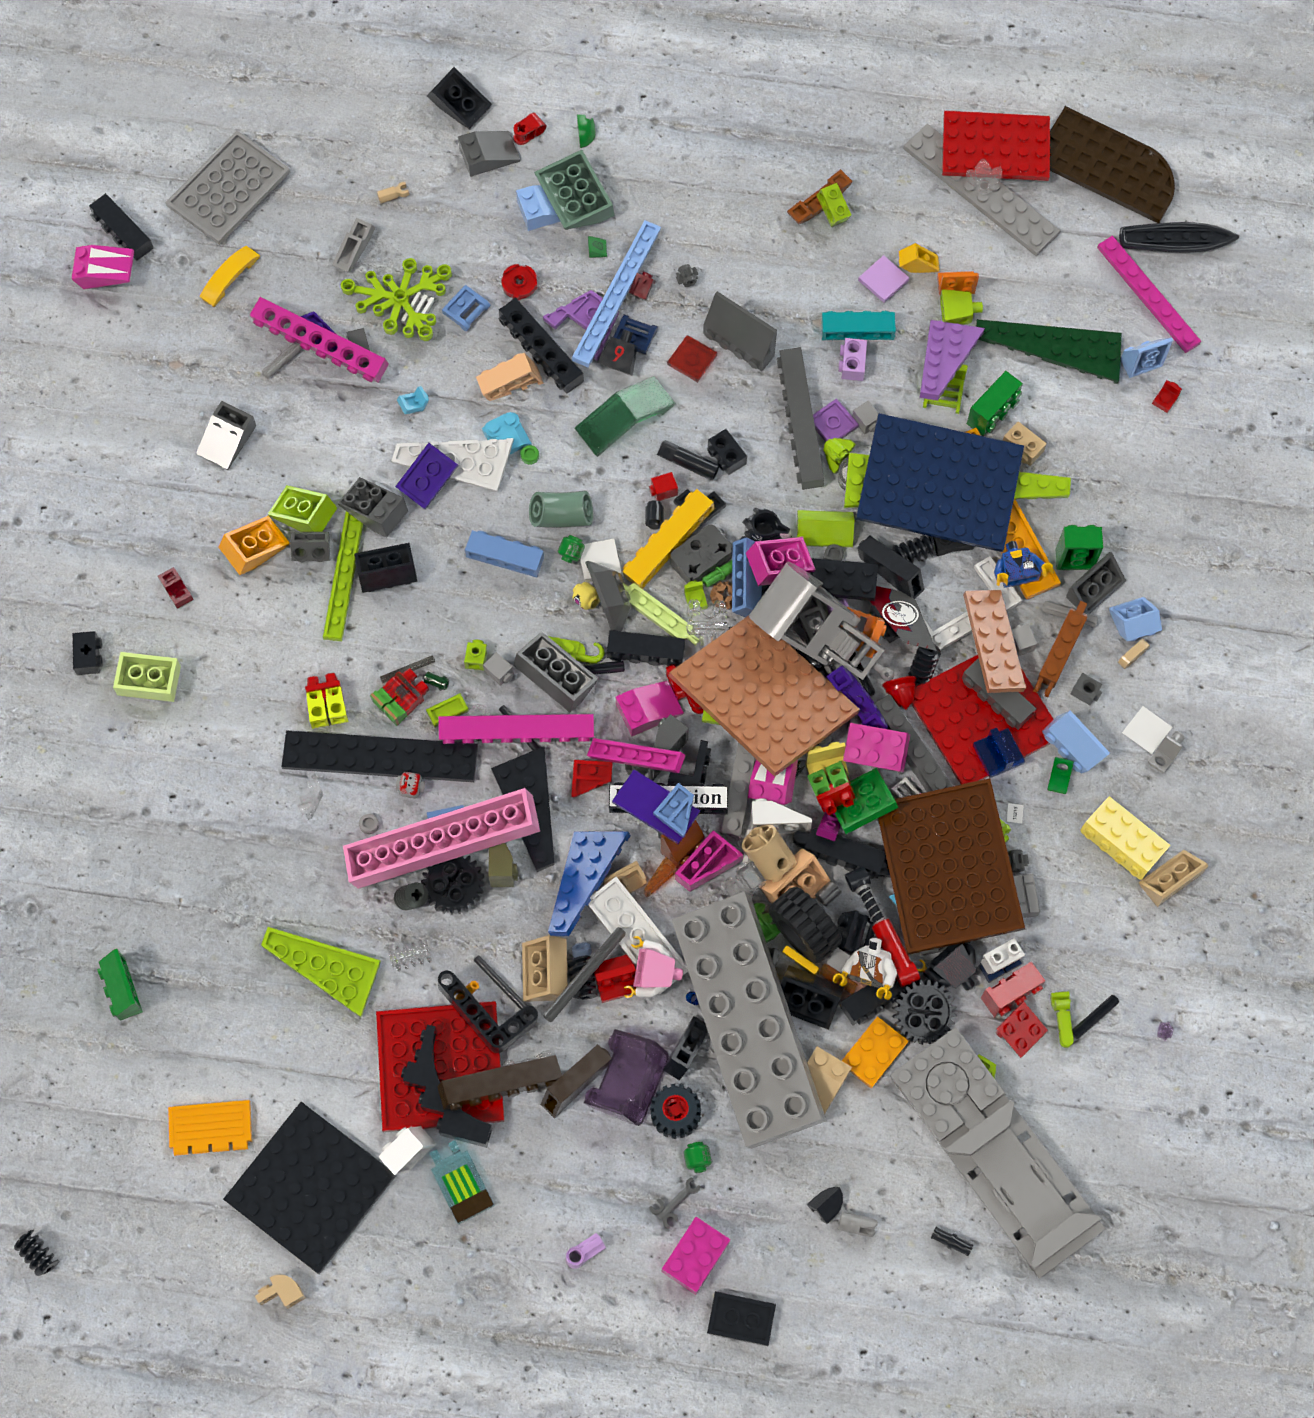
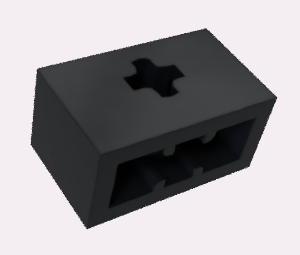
(82, 643)

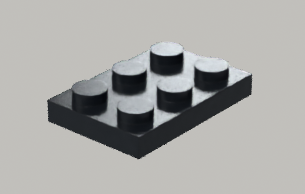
(741, 1319)

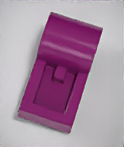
(829, 827)

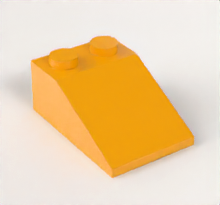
(252, 544)

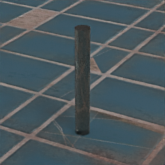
(414, 666)

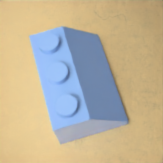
(1075, 742)

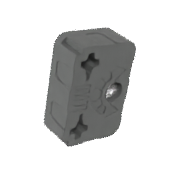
(704, 559)

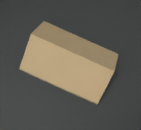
(1172, 876)

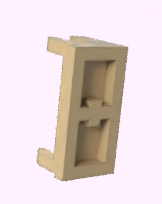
(630, 876)

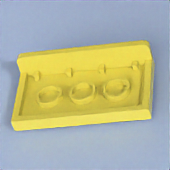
(1124, 838)

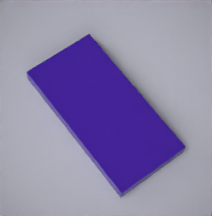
(642, 797)

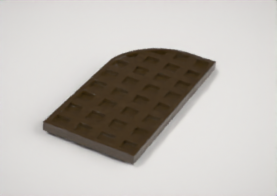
(1111, 164)

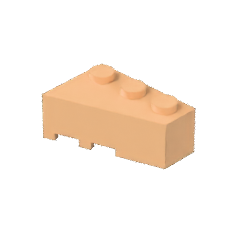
(509, 376)

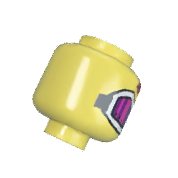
(585, 596)

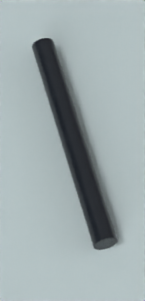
(500, 983)

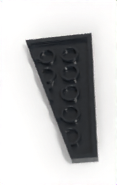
(531, 773)

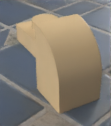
(285, 1287)

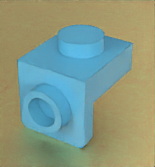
(414, 401)

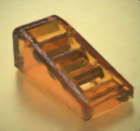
(661, 875)

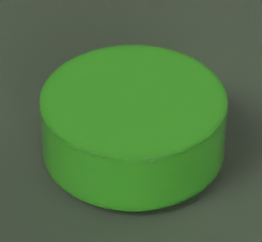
(529, 454)

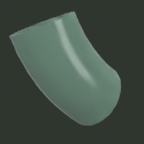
(561, 509)

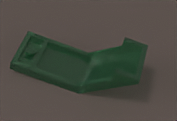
(622, 412)

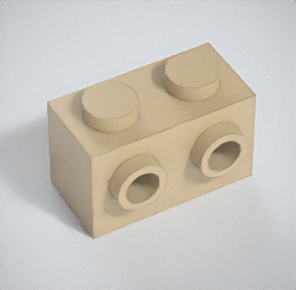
(1032, 443)

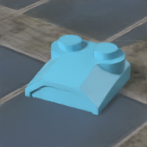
(506, 427)

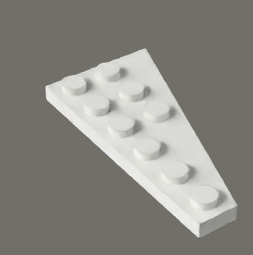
(478, 461)

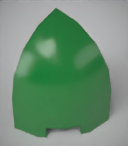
(586, 130)

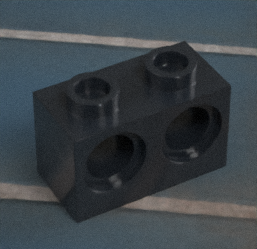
(730, 450)

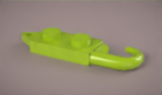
(577, 650)

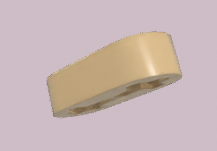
(1133, 654)

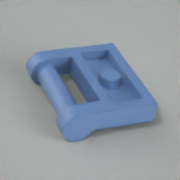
(461, 304)

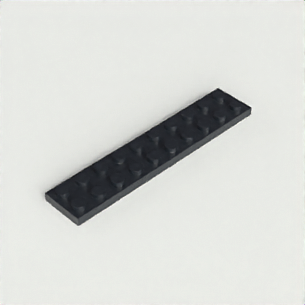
(379, 756)

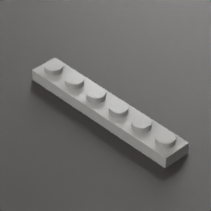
(738, 792)

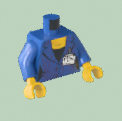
(1019, 566)

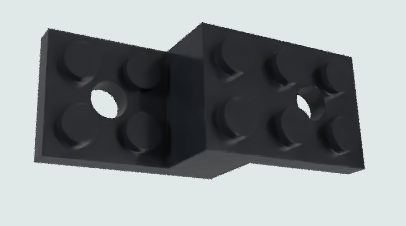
(700, 770)

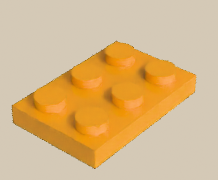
(874, 1052)

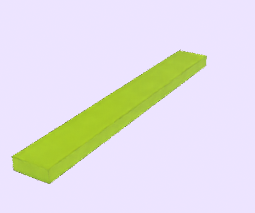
(343, 579)

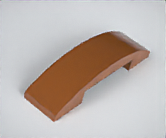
(811, 206)

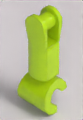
(1061, 1002)

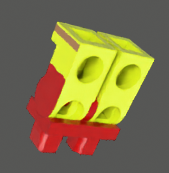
(324, 694)

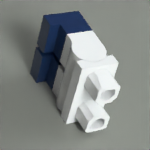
(1003, 957)

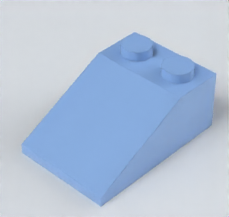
(535, 207)
(1145, 357)

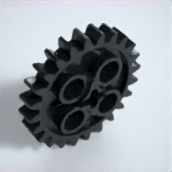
(468, 891)
(922, 1029)

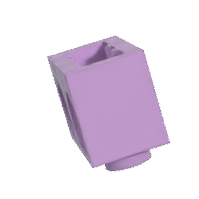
(853, 359)

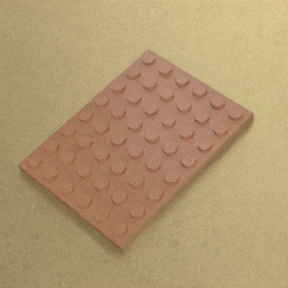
(764, 694)

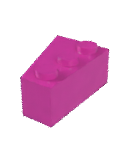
(707, 862)

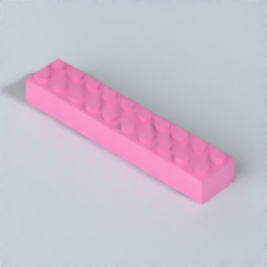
(441, 838)

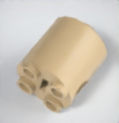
(769, 852)

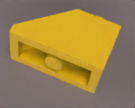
(918, 259)

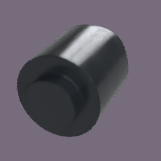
(654, 514)

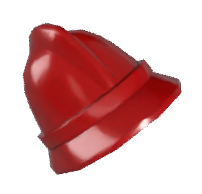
(901, 690)

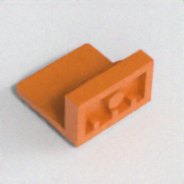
(958, 281)

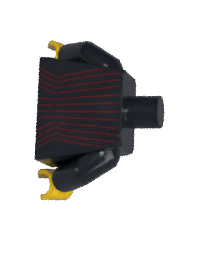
(952, 966)

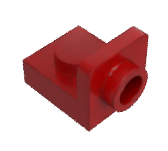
(1167, 396)

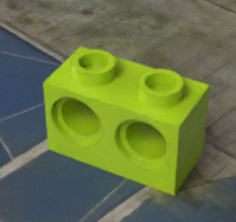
(834, 205)

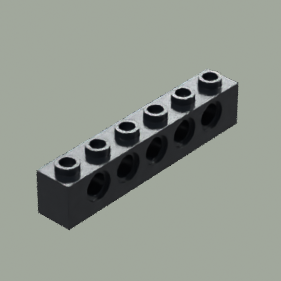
(516, 311)

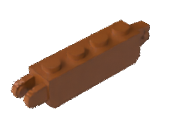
(1062, 648)

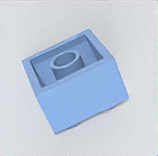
(1136, 619)

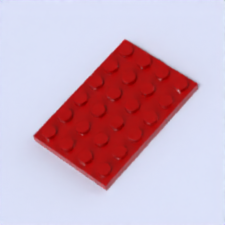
(1004, 140)

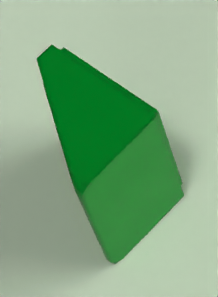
(597, 247)

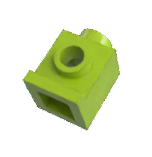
(475, 661)

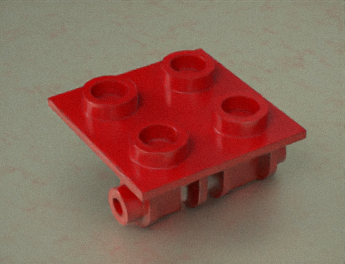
(1021, 1029)

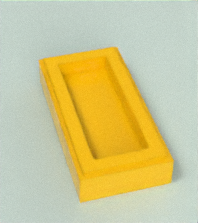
(799, 959)

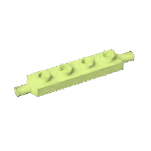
(659, 613)

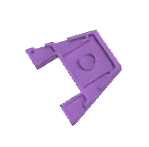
(580, 311)

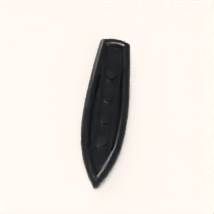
(1175, 237)

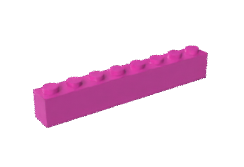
(516, 727)

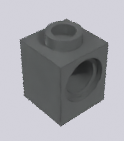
(1079, 692)

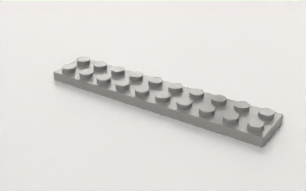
(999, 205)

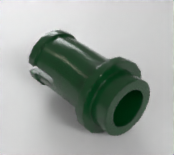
(437, 681)

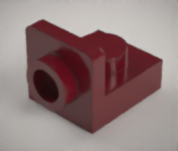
(642, 285)

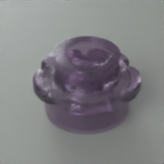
(1165, 1030)

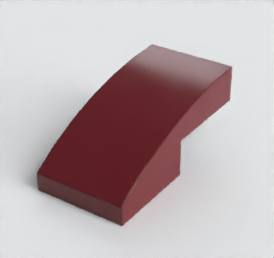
(175, 587)

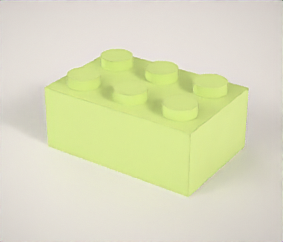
(147, 676)

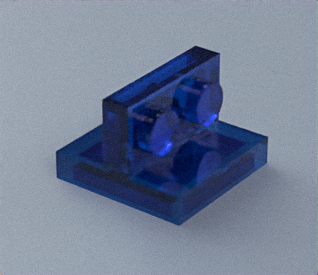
(998, 752)

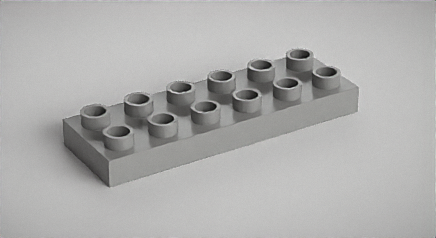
(748, 1020)

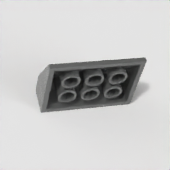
(740, 332)

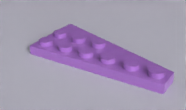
(945, 353)

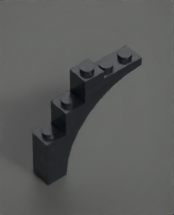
(423, 1075)

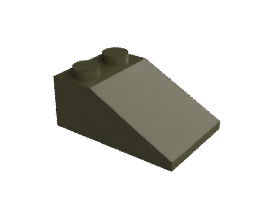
(501, 867)

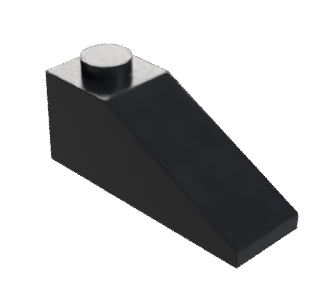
(686, 1048)

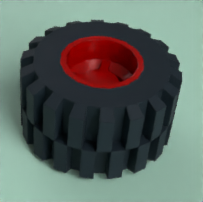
(675, 1111)

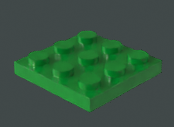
(871, 802)

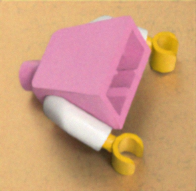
(653, 970)

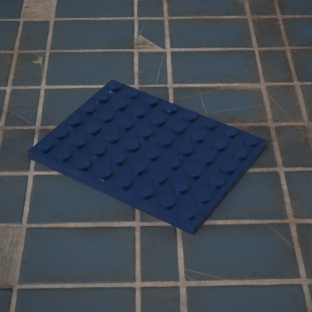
(940, 482)

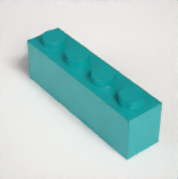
(858, 325)

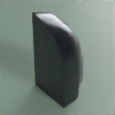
(827, 1203)

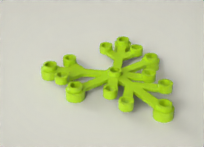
(426, 283)

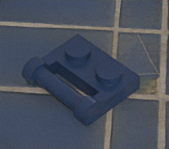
(639, 339)

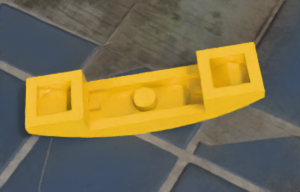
(227, 273)

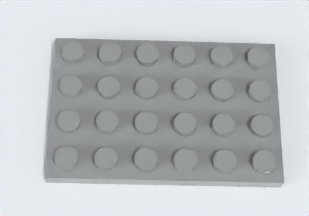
(228, 187)

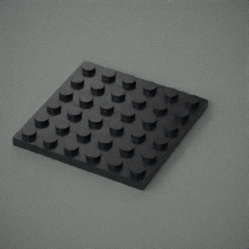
(309, 1187)

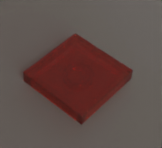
(692, 358)

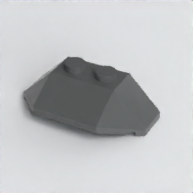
(611, 594)

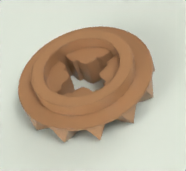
(720, 588)

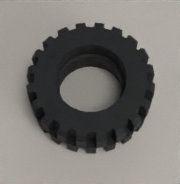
(805, 925)

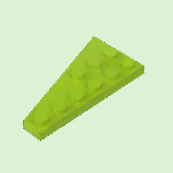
(336, 971)

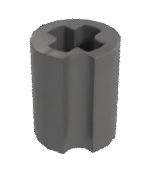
(828, 893)

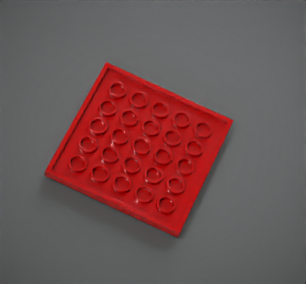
(959, 718)
(456, 1054)

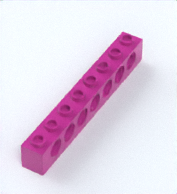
(264, 309)

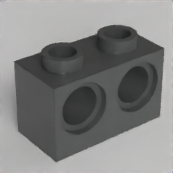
(310, 542)

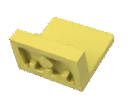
(820, 758)

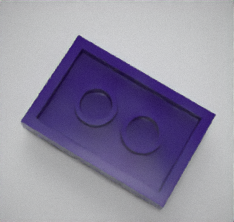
(427, 476)

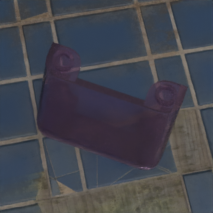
(630, 1078)

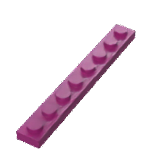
(1149, 294)

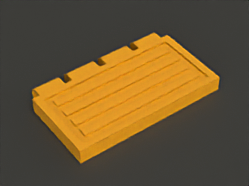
(210, 1125)

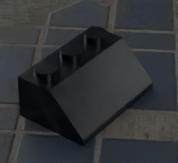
(385, 567)
(811, 996)

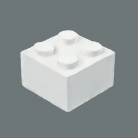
(406, 1149)

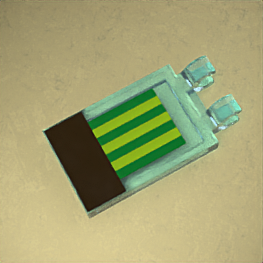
(461, 1184)

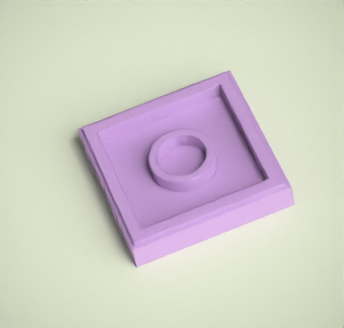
(883, 279)

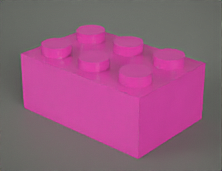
(876, 747)
(695, 1255)

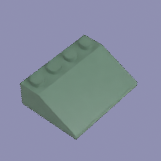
(575, 191)

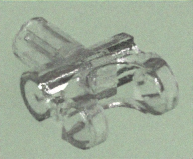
(706, 627)

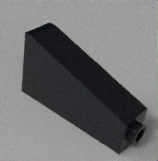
(892, 567)

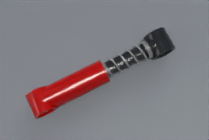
(859, 882)

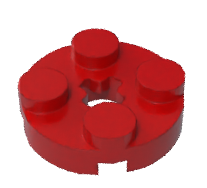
(522, 290)

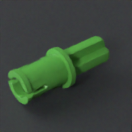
(718, 574)

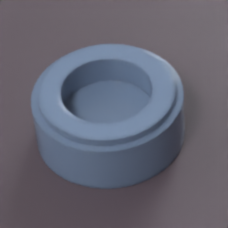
(581, 949)

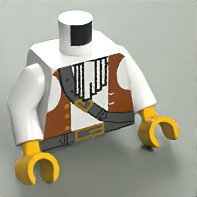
(870, 967)

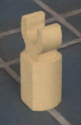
(392, 193)

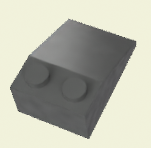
(487, 151)
(670, 736)

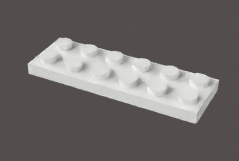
(618, 908)

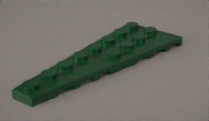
(1067, 347)

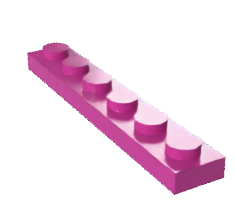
(636, 755)

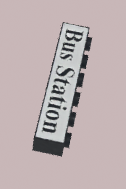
(706, 798)

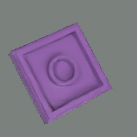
(834, 421)

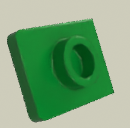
(1060, 778)

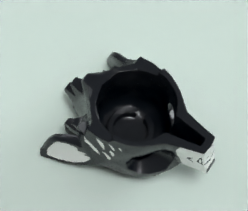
(765, 526)

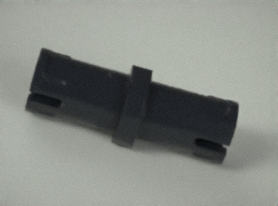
(952, 1241)

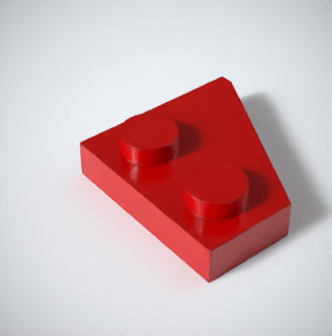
(590, 775)

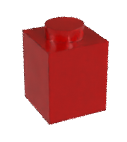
(663, 487)

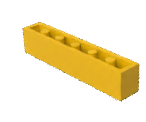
(670, 536)

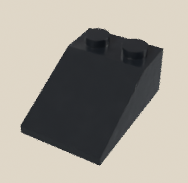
(459, 98)

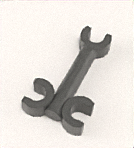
(665, 1212)

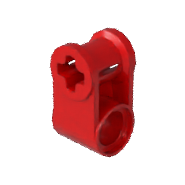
(528, 129)

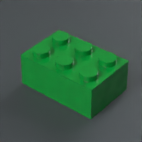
(995, 403)
(1079, 547)

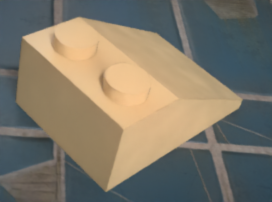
(828, 1075)

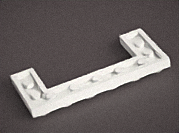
(961, 625)

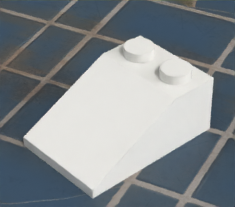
(781, 817)

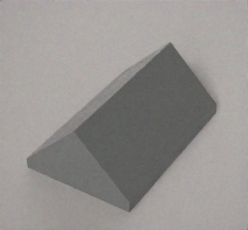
(1097, 583)

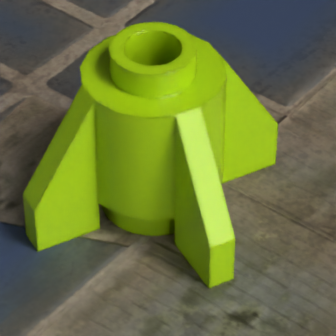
(836, 451)

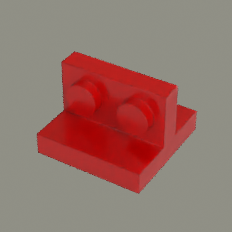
(614, 976)

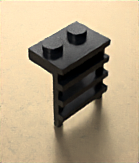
(852, 927)

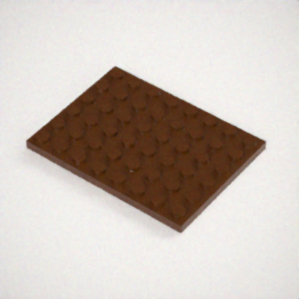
(950, 867)

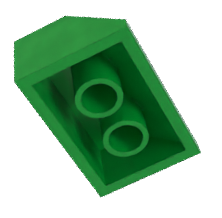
(119, 985)

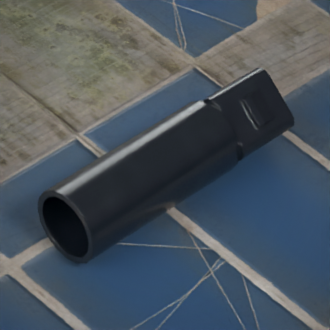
(688, 460)

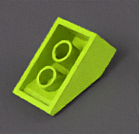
(303, 509)

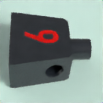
(620, 353)

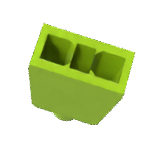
(958, 307)

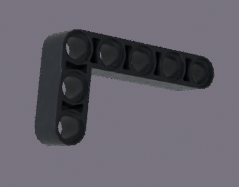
(482, 1016)

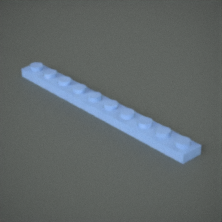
(616, 294)

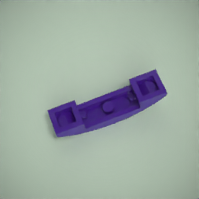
(854, 691)

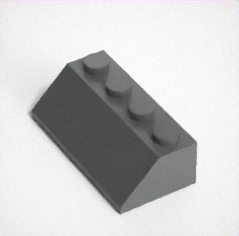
(555, 671)

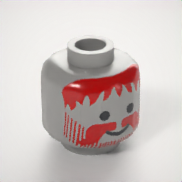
(410, 785)

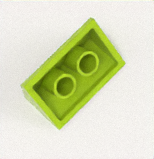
(826, 528)

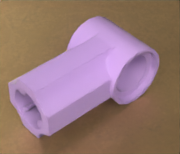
(586, 1250)

